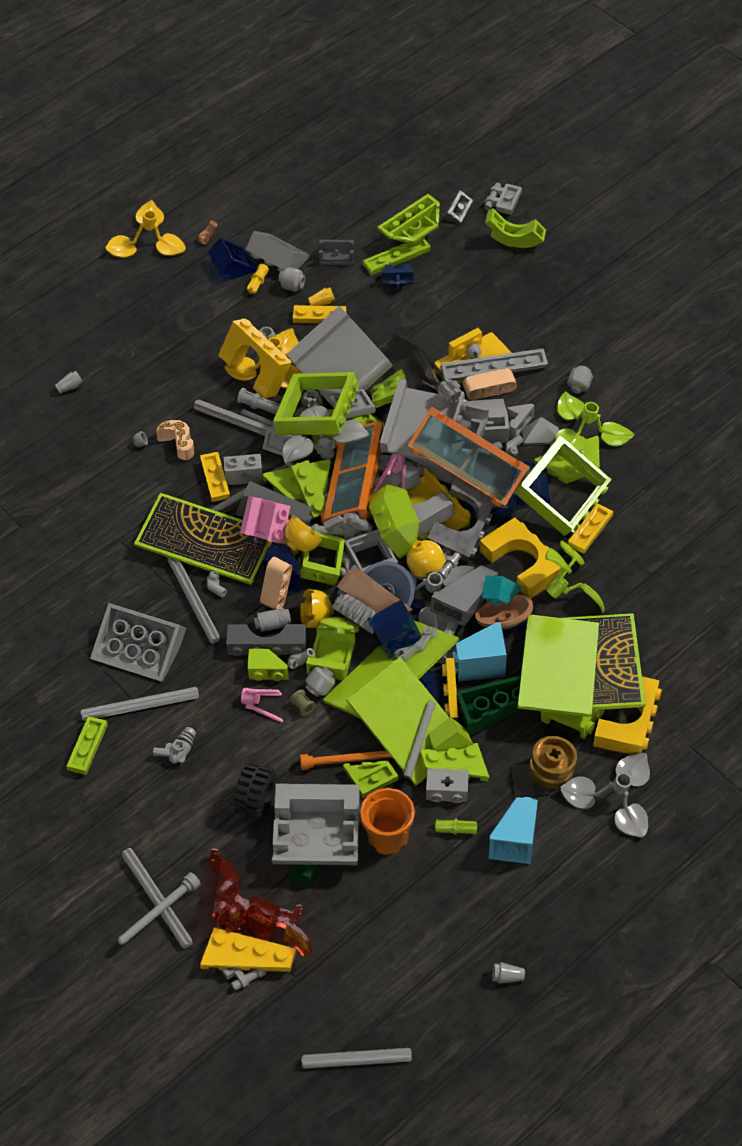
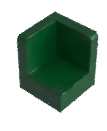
(304, 873)

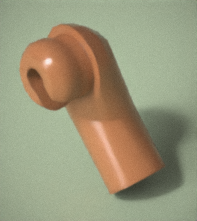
(206, 234)

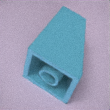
(481, 655)
(515, 833)

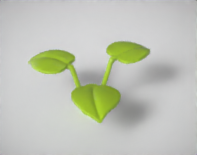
(572, 408)
(560, 584)

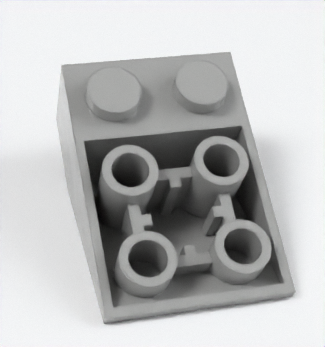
(497, 425)

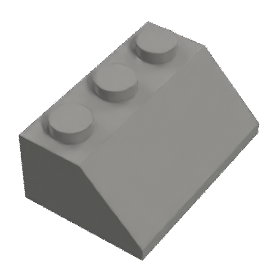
(275, 251)

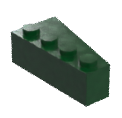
(488, 703)

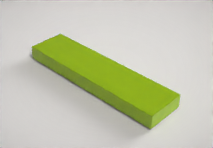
(396, 256)

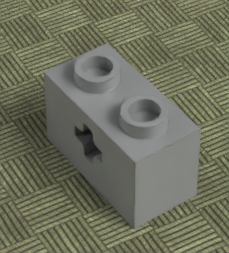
(242, 469)
(447, 785)

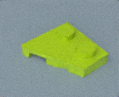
(371, 776)

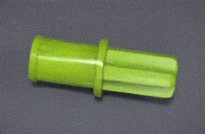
(455, 826)

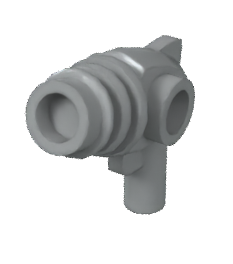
(180, 748)

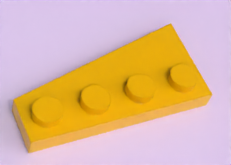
(246, 952)

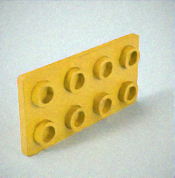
(489, 345)

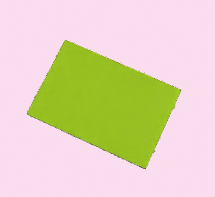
(393, 712)

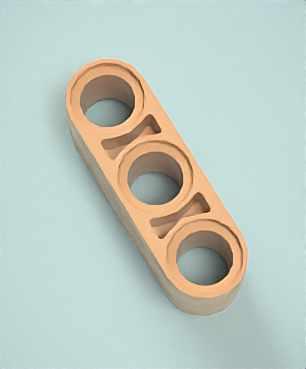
(489, 384)
(276, 583)

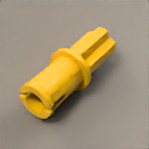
(257, 279)

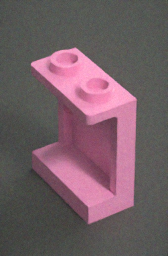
(265, 519)

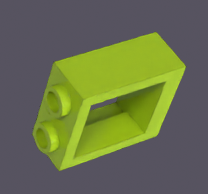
(321, 572)

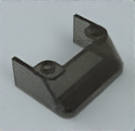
(414, 362)

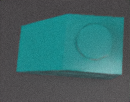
(499, 590)

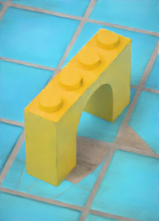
(273, 362)
(514, 537)
(630, 737)

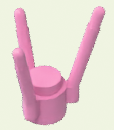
(394, 465)
(252, 696)

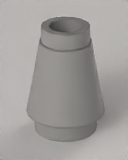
(69, 382)
(507, 973)

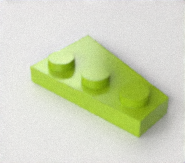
(457, 759)

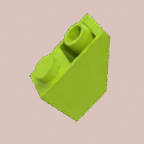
(266, 666)

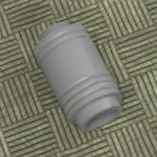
(272, 619)

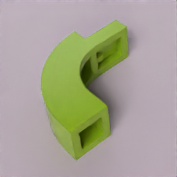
(512, 234)

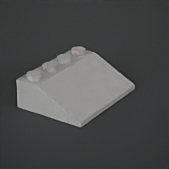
(137, 642)

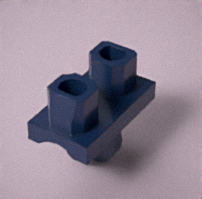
(397, 277)

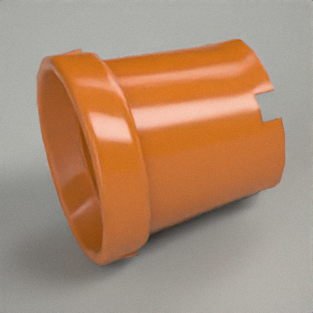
(387, 819)

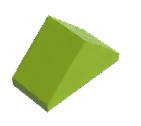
(449, 735)

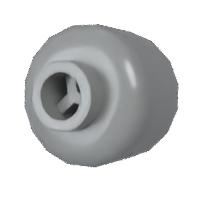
(292, 279)
(580, 379)
(320, 681)

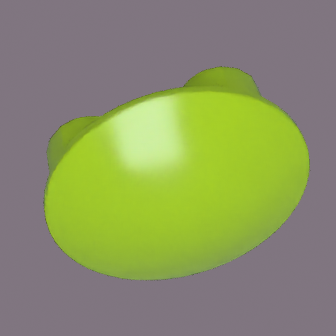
(339, 624)

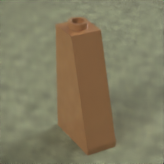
(367, 591)

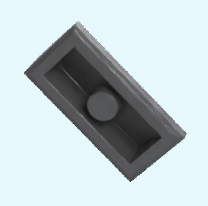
(458, 208)

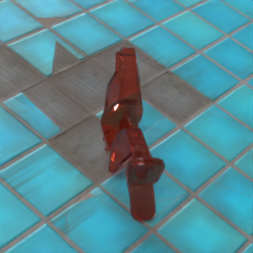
(259, 913)

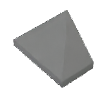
(539, 433)

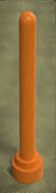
(309, 761)

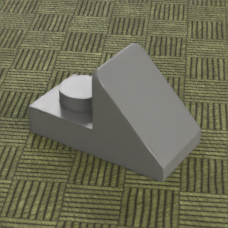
(519, 418)

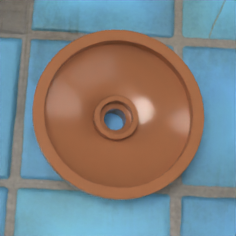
(507, 614)

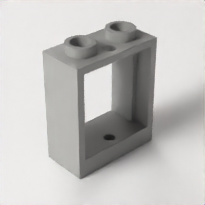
(366, 541)

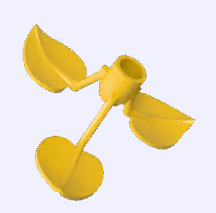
(149, 218)
(246, 370)

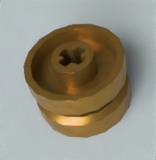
(552, 762)

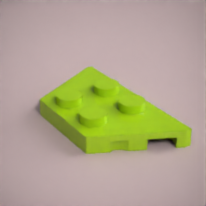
(384, 392)
(565, 471)
(285, 483)

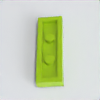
(309, 488)
(87, 745)

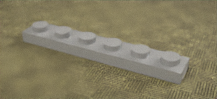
(514, 361)

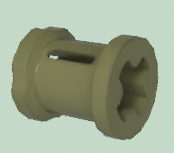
(302, 702)

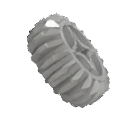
(354, 610)

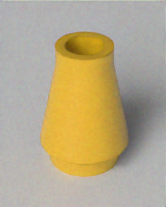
(322, 297)

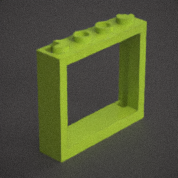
(289, 425)
(580, 463)

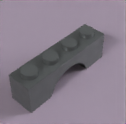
(288, 642)

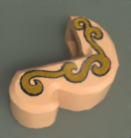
(180, 431)

